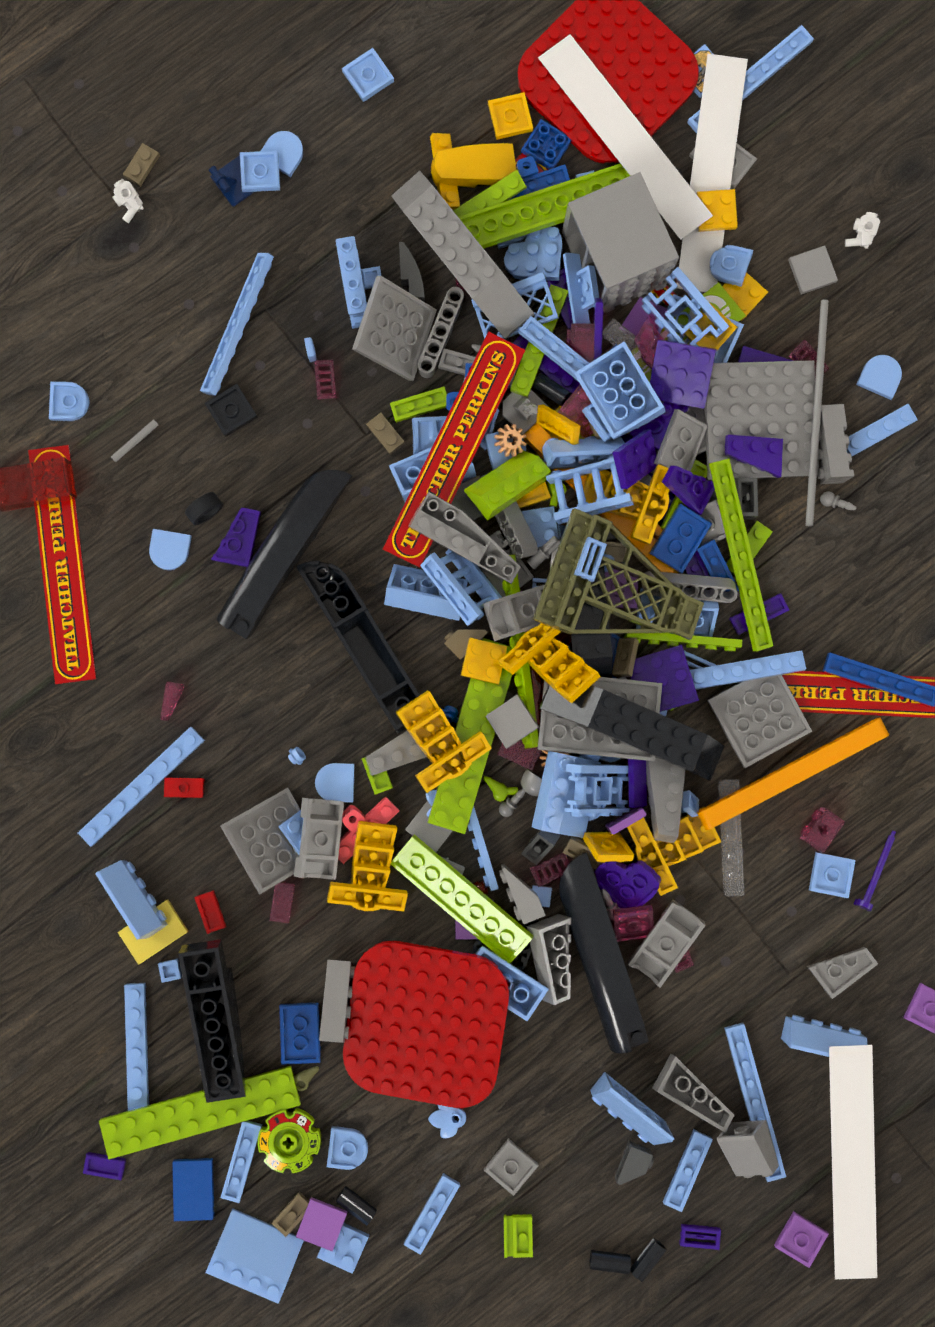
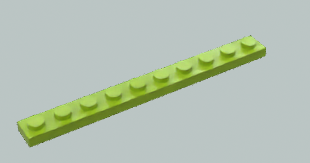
(741, 554)
(523, 676)

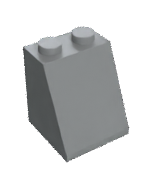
(749, 1148)

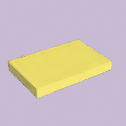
(145, 948)

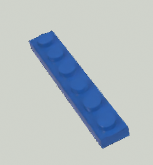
(880, 679)

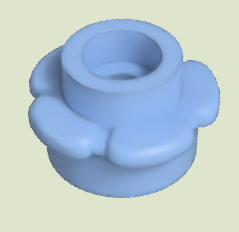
(296, 756)

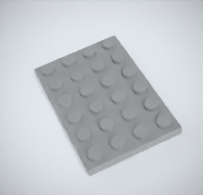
(569, 737)

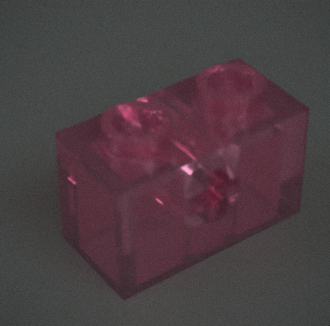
(830, 824)

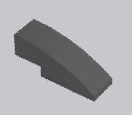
(410, 273)

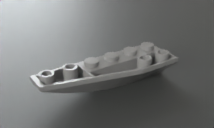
(462, 536)

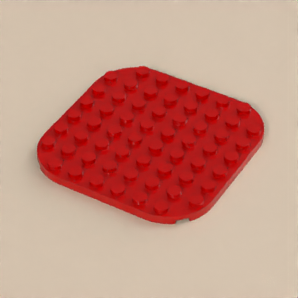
(634, 54)
(426, 1024)

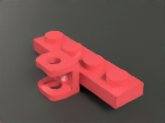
(381, 813)

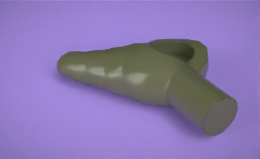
(303, 1078)

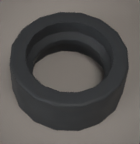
(203, 508)

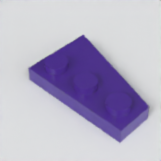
(756, 451)
(689, 488)

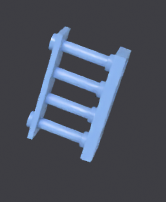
(602, 503)
(453, 591)

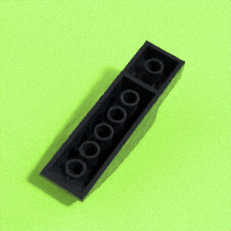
(214, 1019)

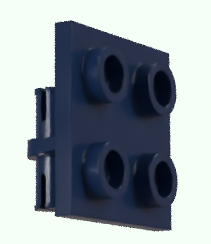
(229, 181)

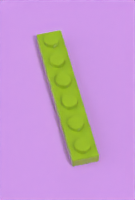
(533, 356)
(674, 640)

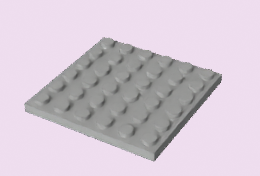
(762, 402)

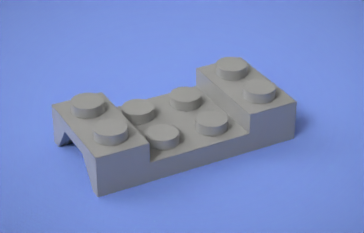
(513, 613)
(319, 839)
(667, 943)

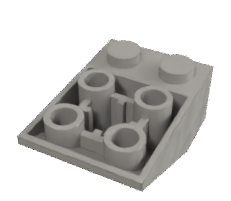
(526, 900)

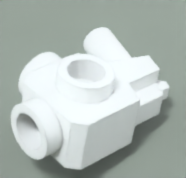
(127, 196)
(866, 229)

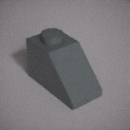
(540, 845)
(633, 1163)

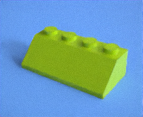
(507, 483)

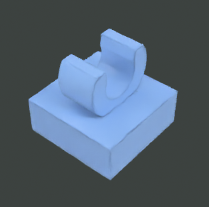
(690, 804)

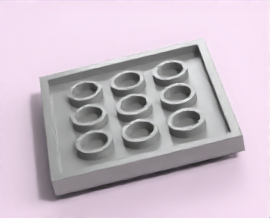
(394, 328)
(759, 717)
(260, 842)

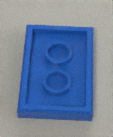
(680, 538)
(300, 1033)
(193, 1189)

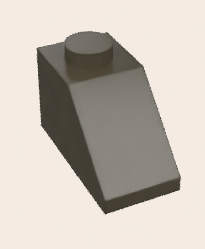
(458, 641)

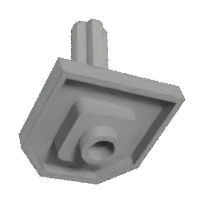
(521, 410)

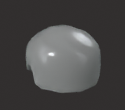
(531, 783)

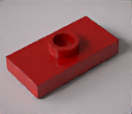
(184, 787)
(210, 911)

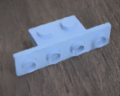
(581, 287)

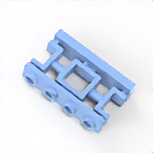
(352, 279)
(698, 302)
(586, 789)

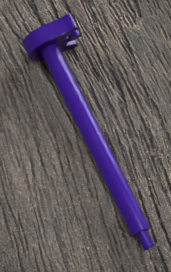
(865, 903)

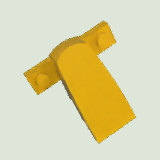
(468, 165)
(649, 501)
(552, 661)
(439, 741)
(660, 854)
(370, 872)

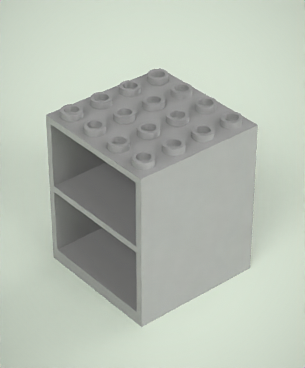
(623, 239)

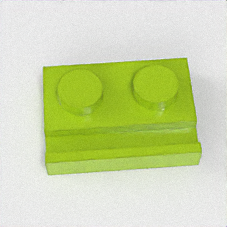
(518, 1236)

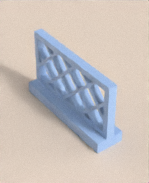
(525, 287)

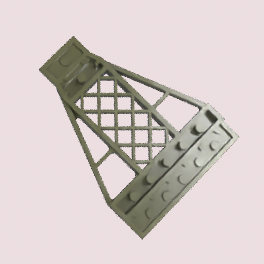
(566, 592)

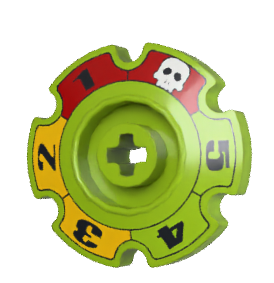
(278, 1150)

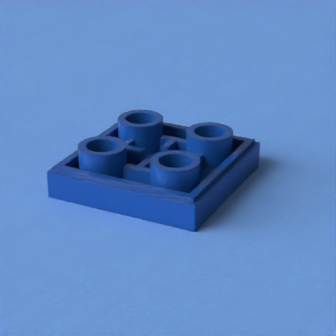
(546, 145)

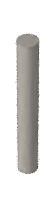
(134, 441)

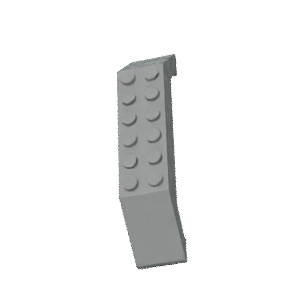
(462, 254)

